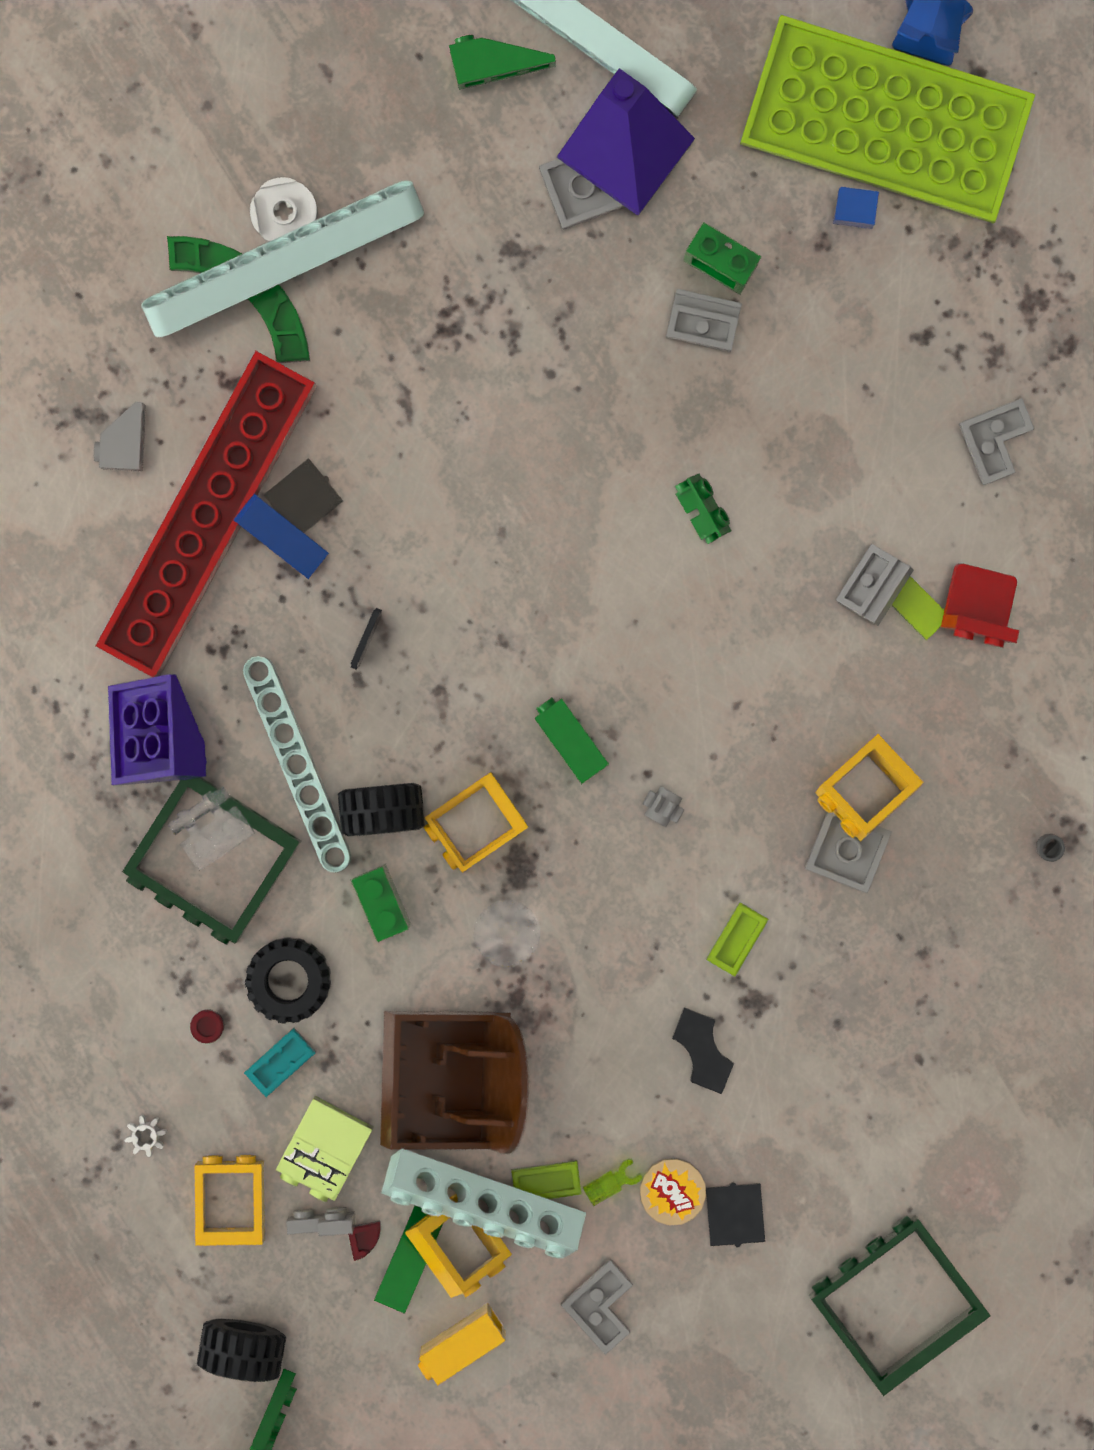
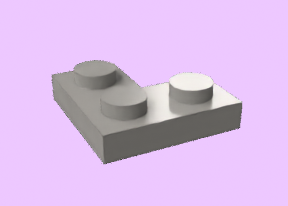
(986, 438)
(334, 1222)
(591, 1305)

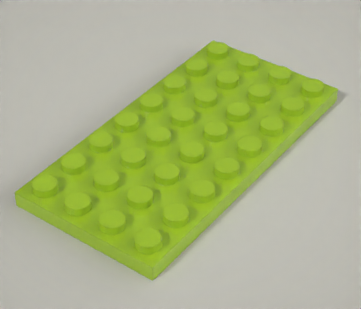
(887, 119)

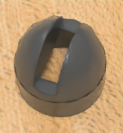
(1053, 851)

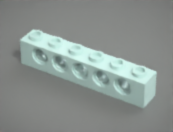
(563, 1221)

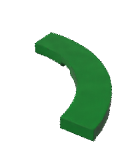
(273, 304)

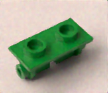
(712, 520)

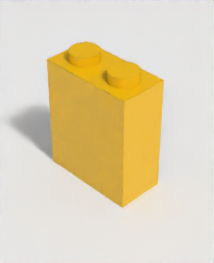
(461, 1344)

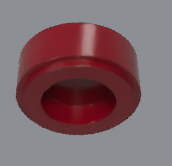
(207, 1026)

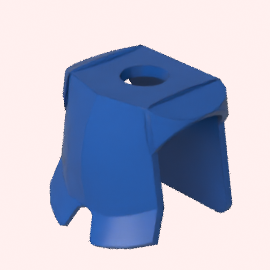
(933, 29)

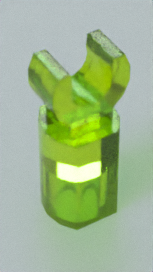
(610, 1183)

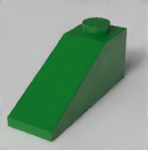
(489, 61)

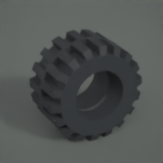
(381, 809)
(275, 1007)
(241, 1350)

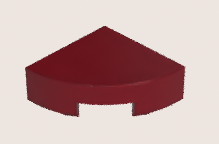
(364, 1239)

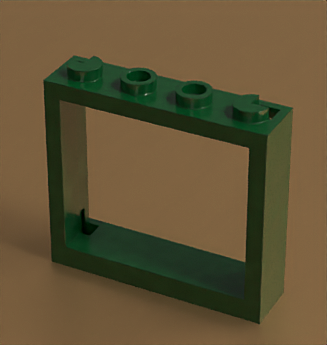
(192, 912)
(930, 1347)

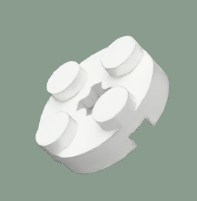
(268, 200)

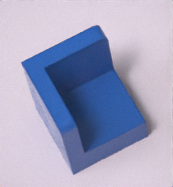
(856, 207)

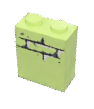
(324, 1149)

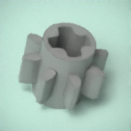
(663, 806)

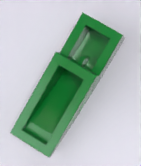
(404, 1269)

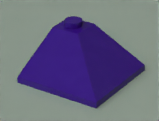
(626, 143)
(153, 733)

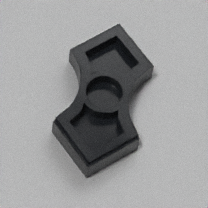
(709, 1065)

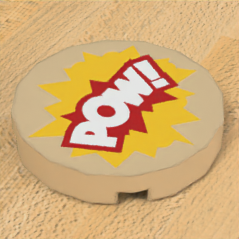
(672, 1191)

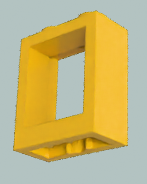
(891, 765)
(452, 855)
(229, 1235)
(442, 1267)

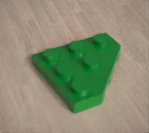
(273, 1417)

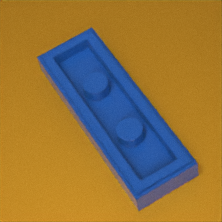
(281, 536)

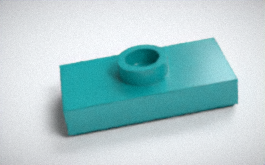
(280, 1062)

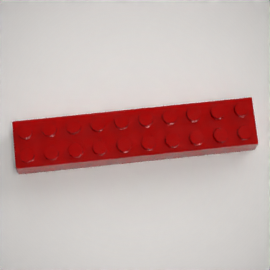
(203, 514)

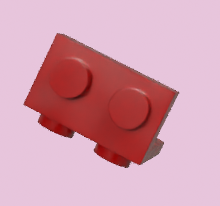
(980, 605)

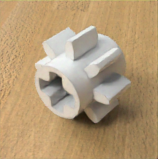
(136, 1136)

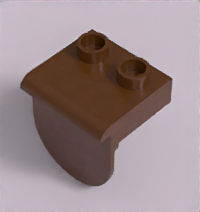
(453, 1081)

